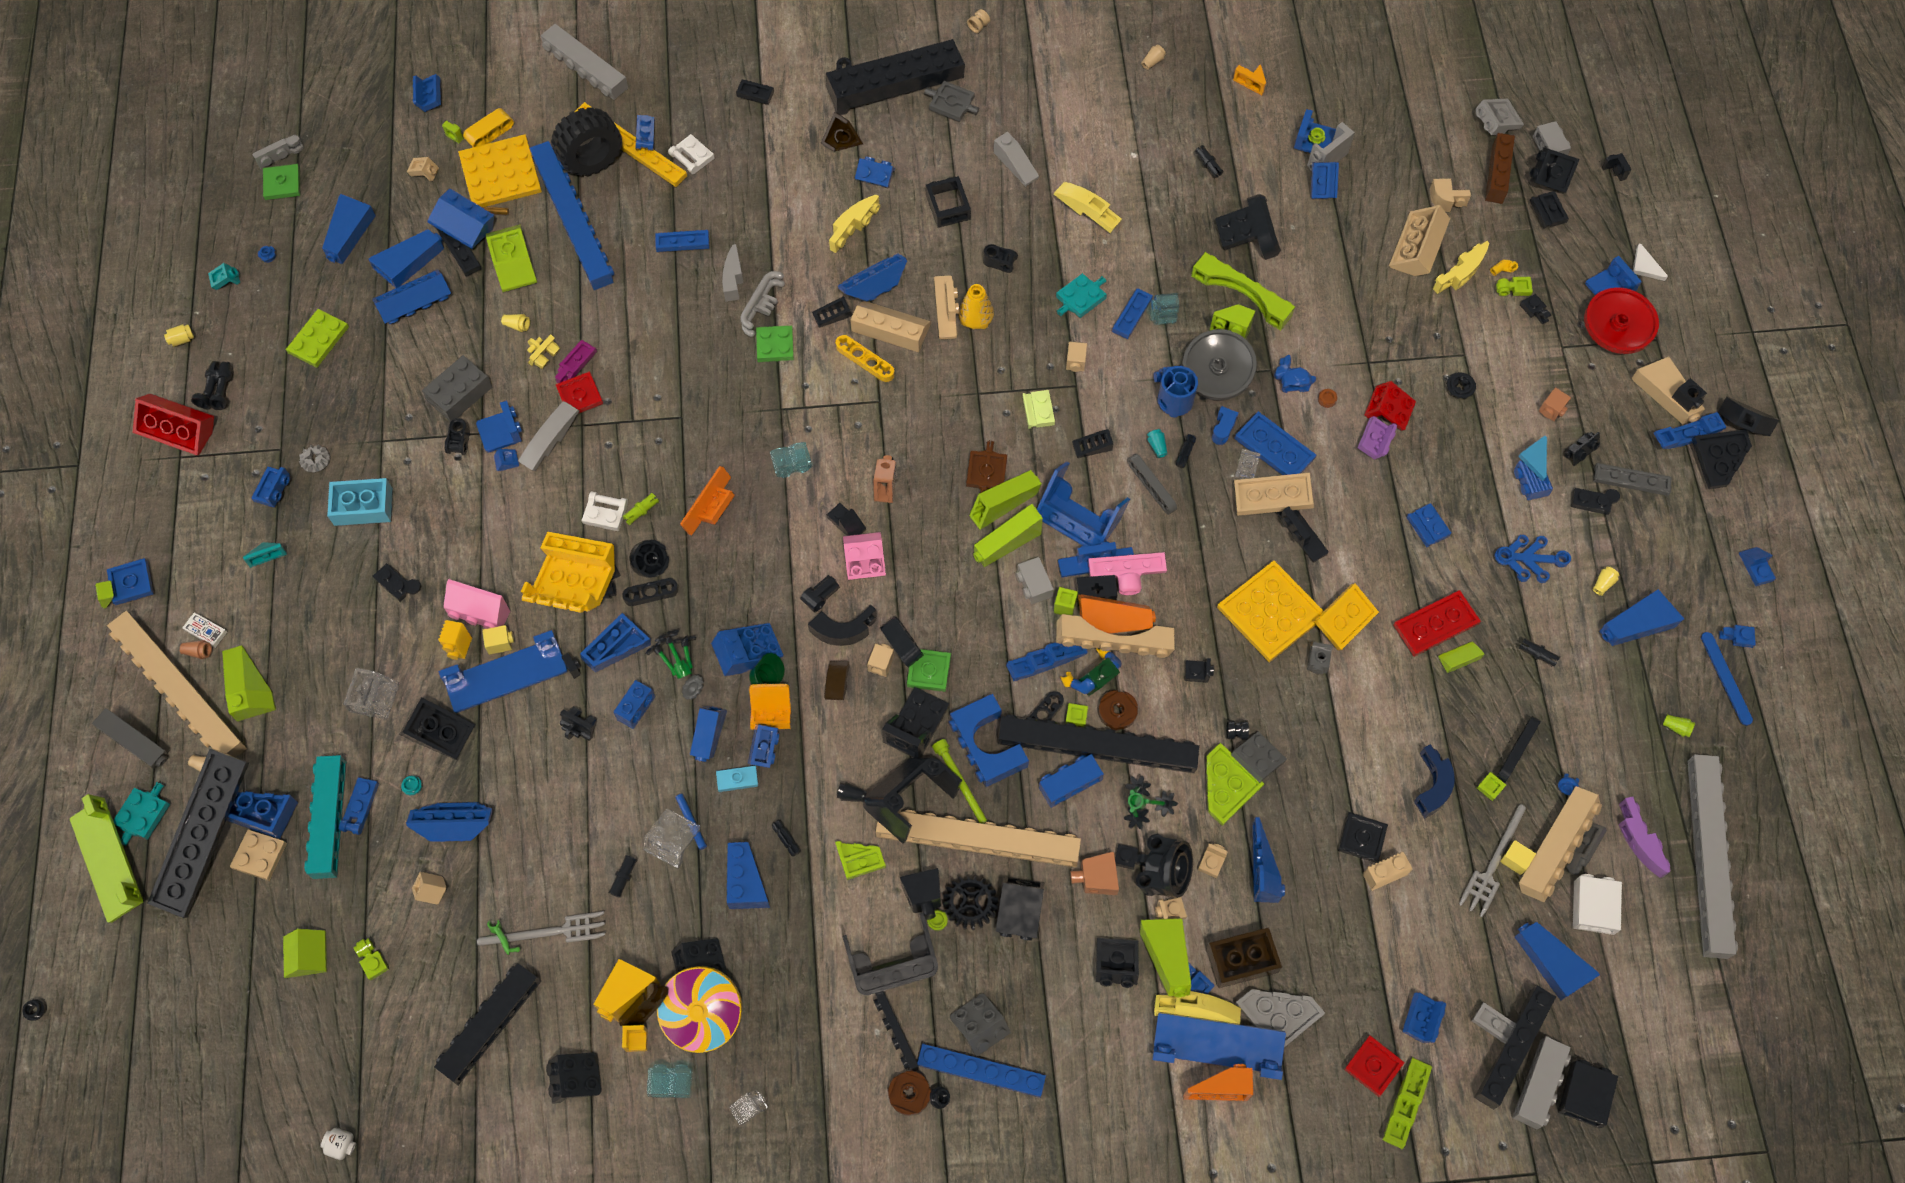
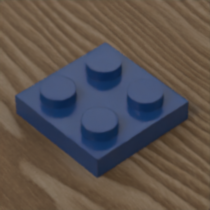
(130, 581)

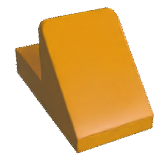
(1252, 80)

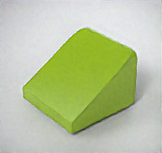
(104, 593)

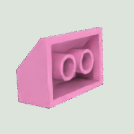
(475, 605)

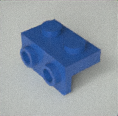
(426, 92)
(874, 172)
(271, 486)
(1424, 1018)

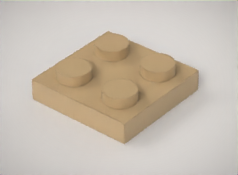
(258, 855)

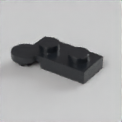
(1594, 501)
(395, 584)

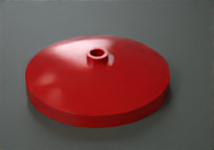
(1621, 320)

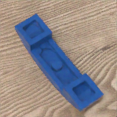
(1683, 435)

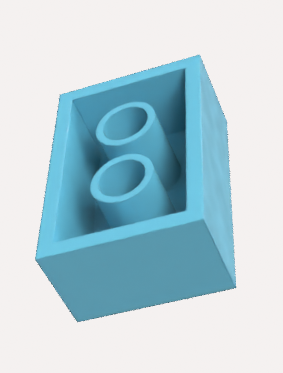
(360, 502)

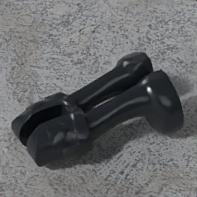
(218, 374)

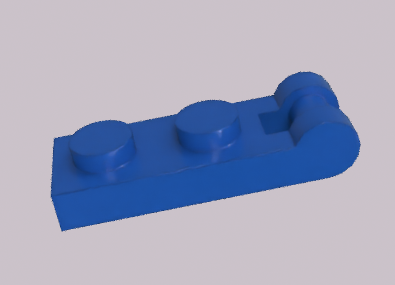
(644, 132)
(359, 806)

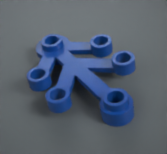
(1529, 558)

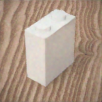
(1597, 904)

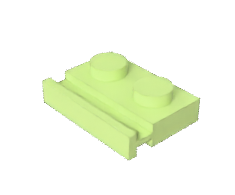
(1038, 409)

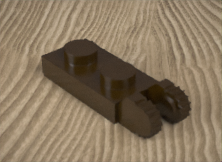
(644, 1005)

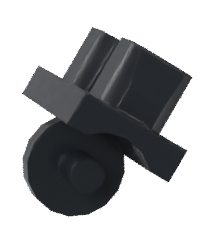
(575, 725)

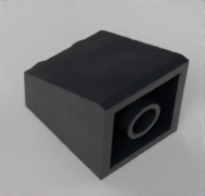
(1020, 908)

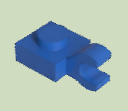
(1741, 635)

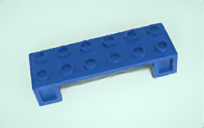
(504, 674)
(1219, 1044)

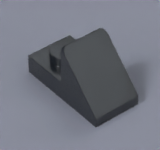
(846, 520)

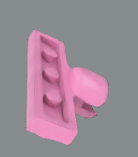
(1128, 569)

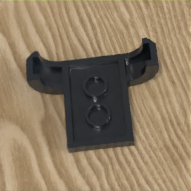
(1248, 225)

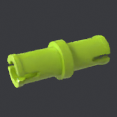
(640, 509)

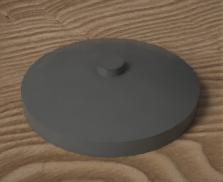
(1221, 363)

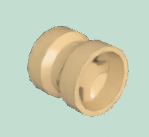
(977, 22)

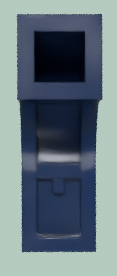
(1443, 782)

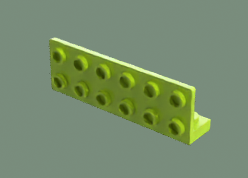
(105, 858)

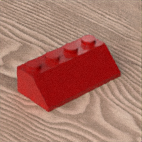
(172, 423)

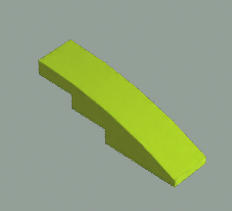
(1407, 1103)

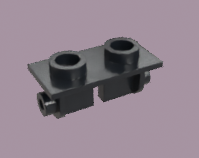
(1588, 443)

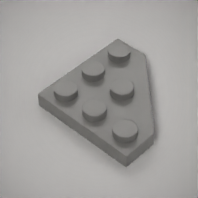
(1280, 1012)

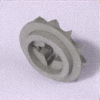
(321, 460)

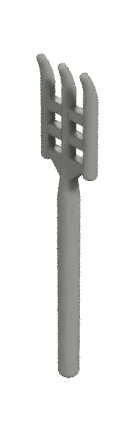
(1487, 877)
(566, 929)

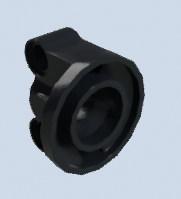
(1166, 867)

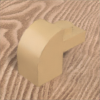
(1443, 195)

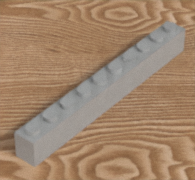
(1711, 857)

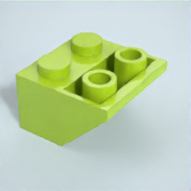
(1234, 318)

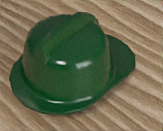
(768, 670)

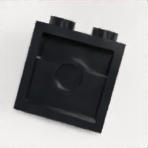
(1553, 169)
(1117, 962)

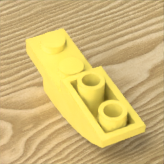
(1086, 202)
(855, 217)
(1464, 270)
(1198, 1006)

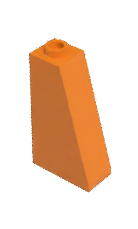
(1115, 615)

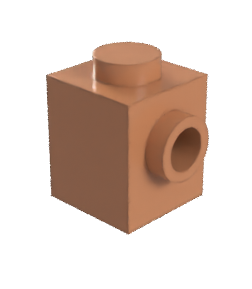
(1555, 404)

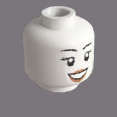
(338, 1143)

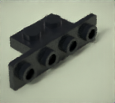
(1303, 533)

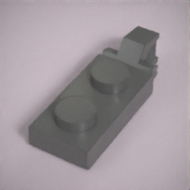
(1584, 853)

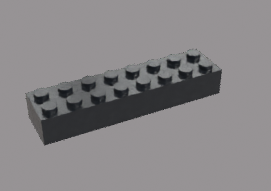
(895, 75)

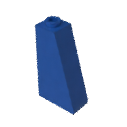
(346, 228)
(407, 257)
(1643, 619)
(1554, 960)

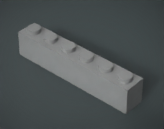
(584, 62)

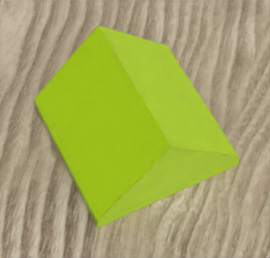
(304, 952)

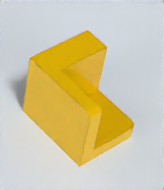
(634, 1038)

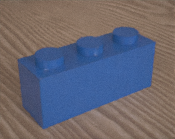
(1070, 780)

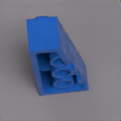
(262, 812)

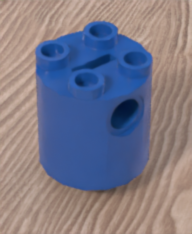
(1177, 391)

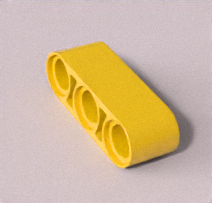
(488, 128)

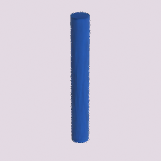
(688, 815)

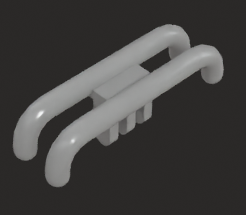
(761, 301)

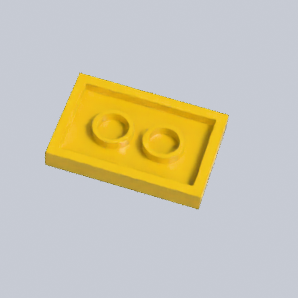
(1346, 616)

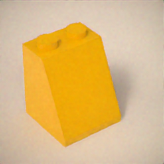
(622, 990)

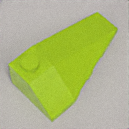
(244, 686)

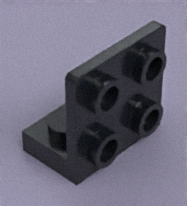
(699, 953)

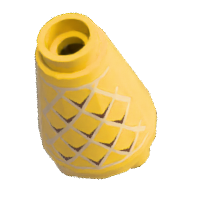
(976, 308)

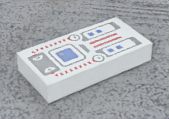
(204, 629)

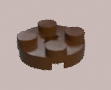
(1119, 699)
(897, 1098)

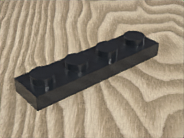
(461, 254)
(899, 1040)

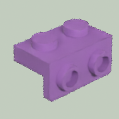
(1377, 438)

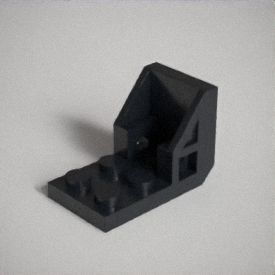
(915, 724)

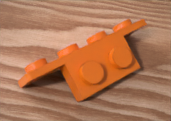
(710, 503)

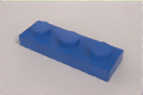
(682, 240)
(1132, 313)

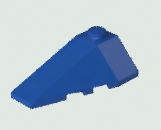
(1265, 870)

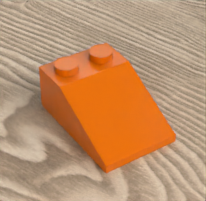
(1228, 1085)

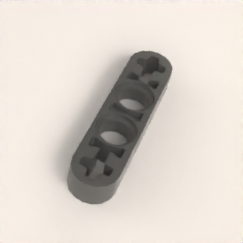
(1152, 484)

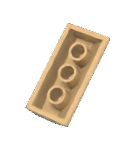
(1420, 241)
(889, 325)

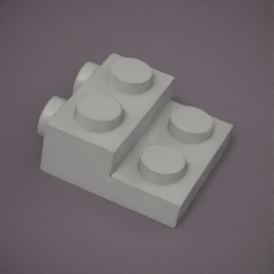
(1498, 116)

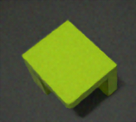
(1065, 601)

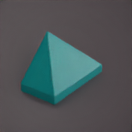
(264, 553)

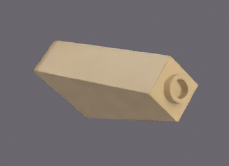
(1661, 382)

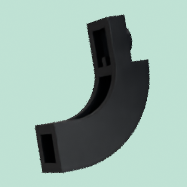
(842, 633)

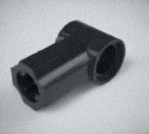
(817, 596)

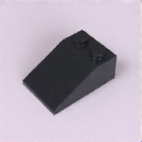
(437, 728)

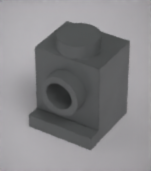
(1317, 651)

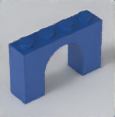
(989, 767)

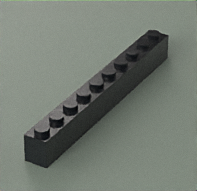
(1101, 744)

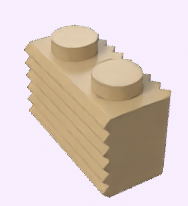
(1387, 871)

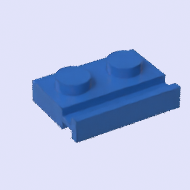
(1324, 179)
(1428, 525)

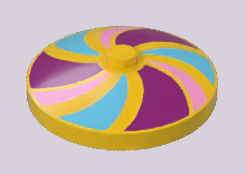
(700, 1009)

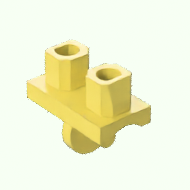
(537, 357)

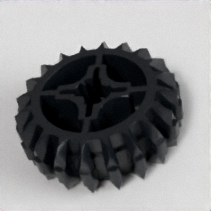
(976, 896)

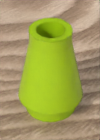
(1679, 725)

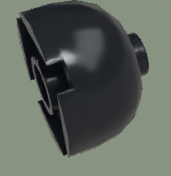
(649, 558)

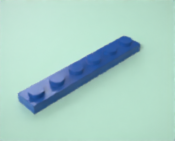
(981, 1070)

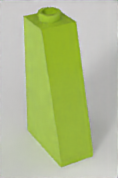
(1003, 498)
(1009, 536)
(1169, 954)

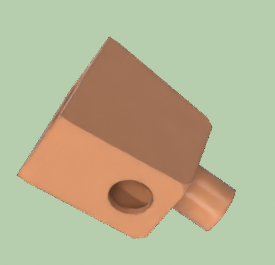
(886, 473)
(1098, 875)

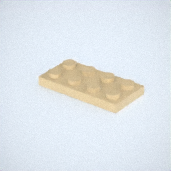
(1273, 494)

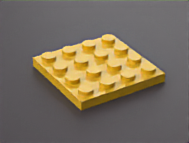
(500, 171)
(1271, 611)

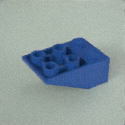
(743, 647)

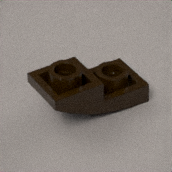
(836, 680)

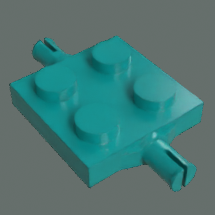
(1081, 295)
(140, 813)

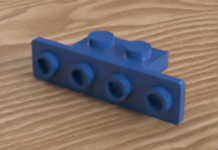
(1079, 564)

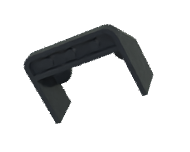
(885, 799)
(897, 972)

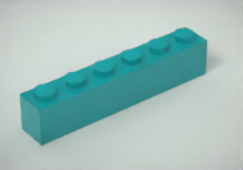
(326, 816)

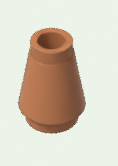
(197, 649)

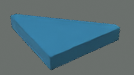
(1536, 457)

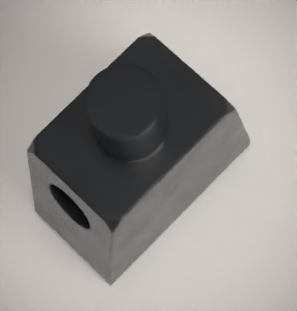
(923, 892)

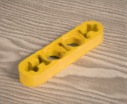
(864, 358)

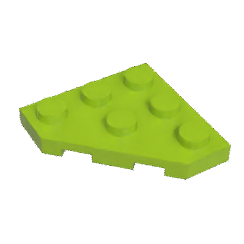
(1227, 784)

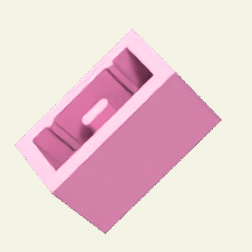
(864, 555)

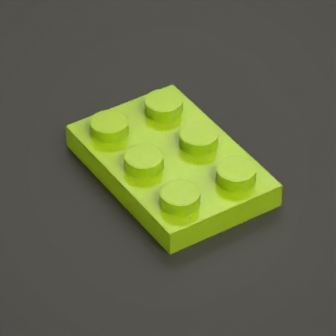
(317, 338)

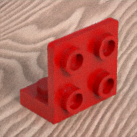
(1392, 404)

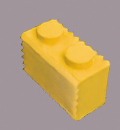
(455, 639)

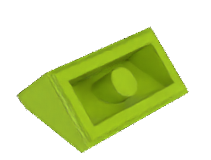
(1461, 656)

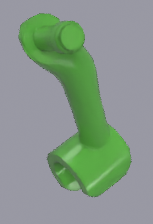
(497, 930)

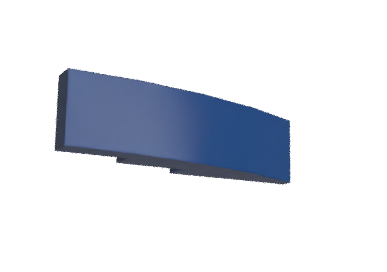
(1043, 660)

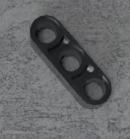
(902, 641)

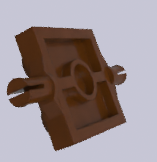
(986, 468)

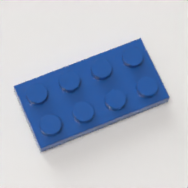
(1275, 445)

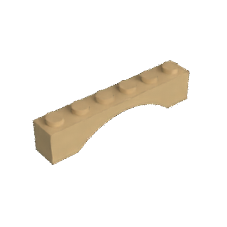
(1076, 631)

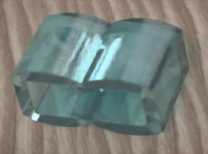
(1164, 309)
(791, 459)
(669, 1082)

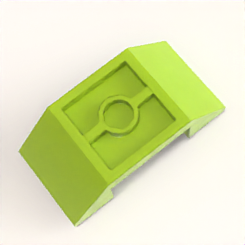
(511, 258)

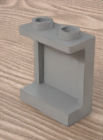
(1335, 150)

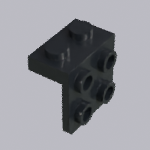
(573, 1076)

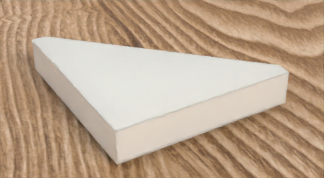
(1646, 265)

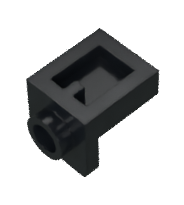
(1619, 164)
(1198, 670)

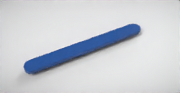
(1726, 679)

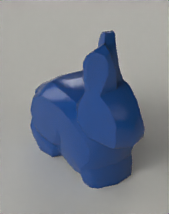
(1293, 378)

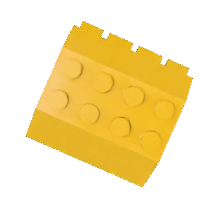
(572, 573)

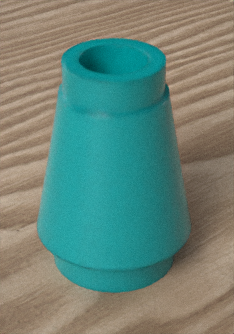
(1158, 443)

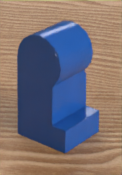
(1223, 430)

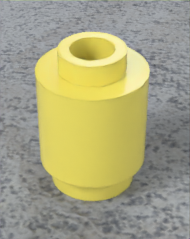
(178, 335)

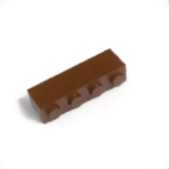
(1500, 168)

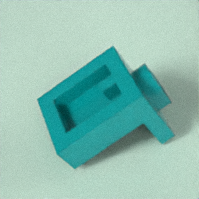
(223, 275)

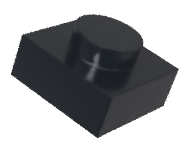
(572, 665)

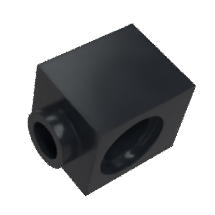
(1689, 395)

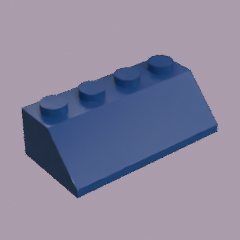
(411, 296)

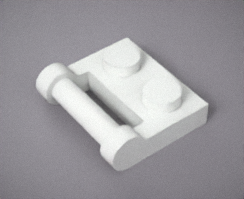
(694, 150)
(604, 517)

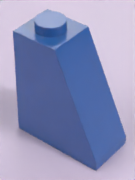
(707, 732)

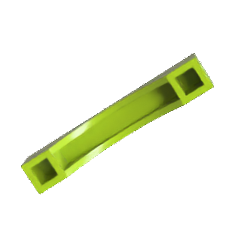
(1214, 272)

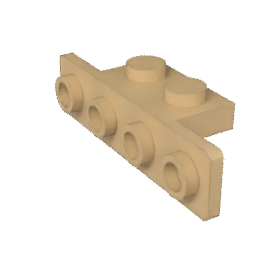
(946, 306)

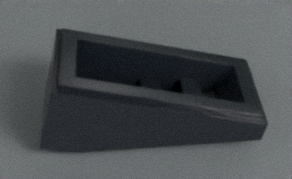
(841, 315)
(1101, 448)

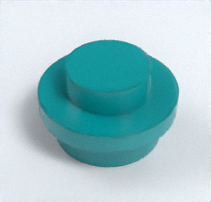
(411, 785)

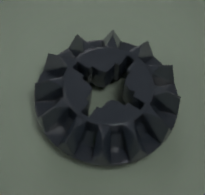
(1464, 380)

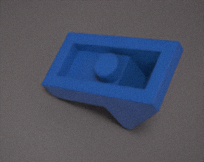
(1757, 565)

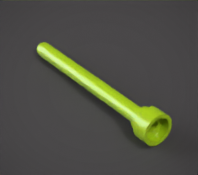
(942, 749)

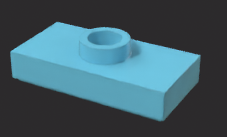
(737, 778)

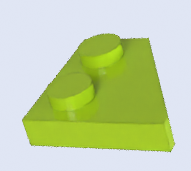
(859, 859)

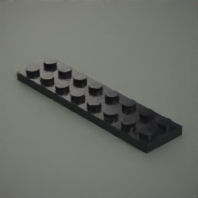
(198, 833)

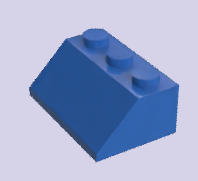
(461, 218)

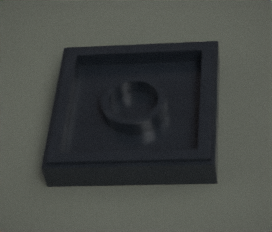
(1363, 837)

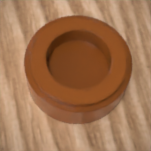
(1327, 398)

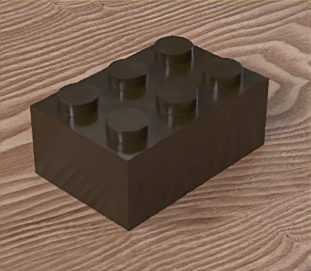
(1243, 957)

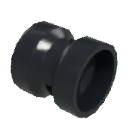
(1238, 729)

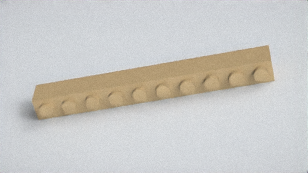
(174, 685)
(989, 838)

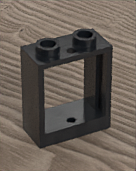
(951, 215)

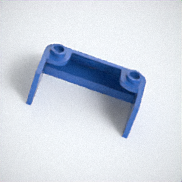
(1073, 518)

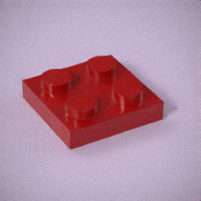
(580, 392)
(1374, 1066)

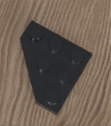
(1721, 455)

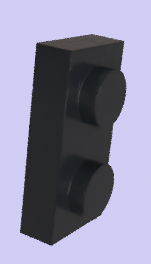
(755, 91)

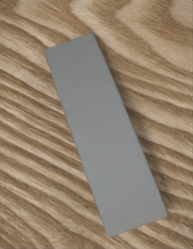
(548, 435)

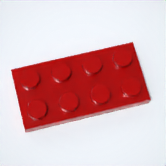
(1436, 623)

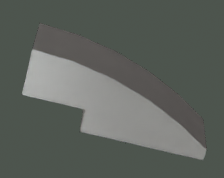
(732, 275)

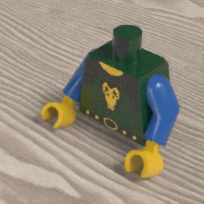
(1097, 676)

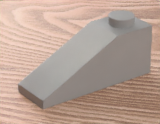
(1015, 159)

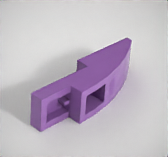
(1645, 846)

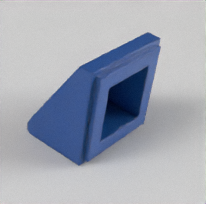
(506, 459)

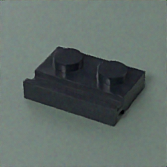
(1549, 209)

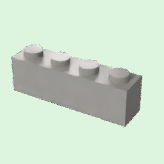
(1542, 1082)

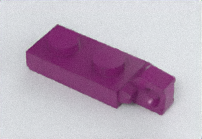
(575, 361)

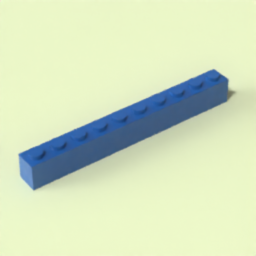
(571, 216)

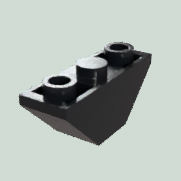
(1747, 417)

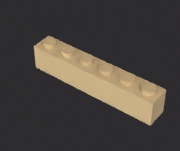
(1560, 844)

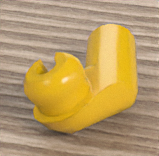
(1504, 265)

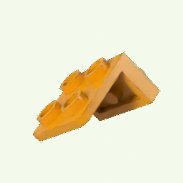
(770, 705)

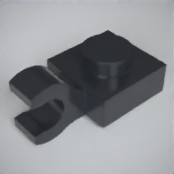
(1536, 307)
(1128, 857)

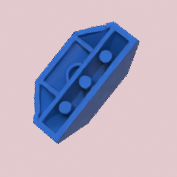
(875, 279)
(449, 821)

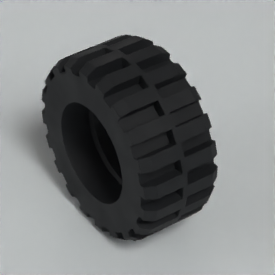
(580, 127)

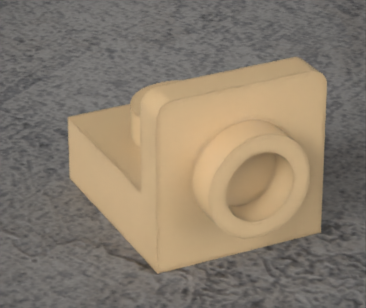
(423, 166)
(1213, 860)
(1170, 909)

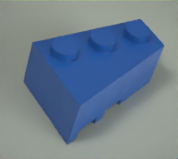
(614, 644)
(743, 879)

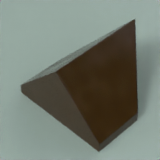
(840, 134)

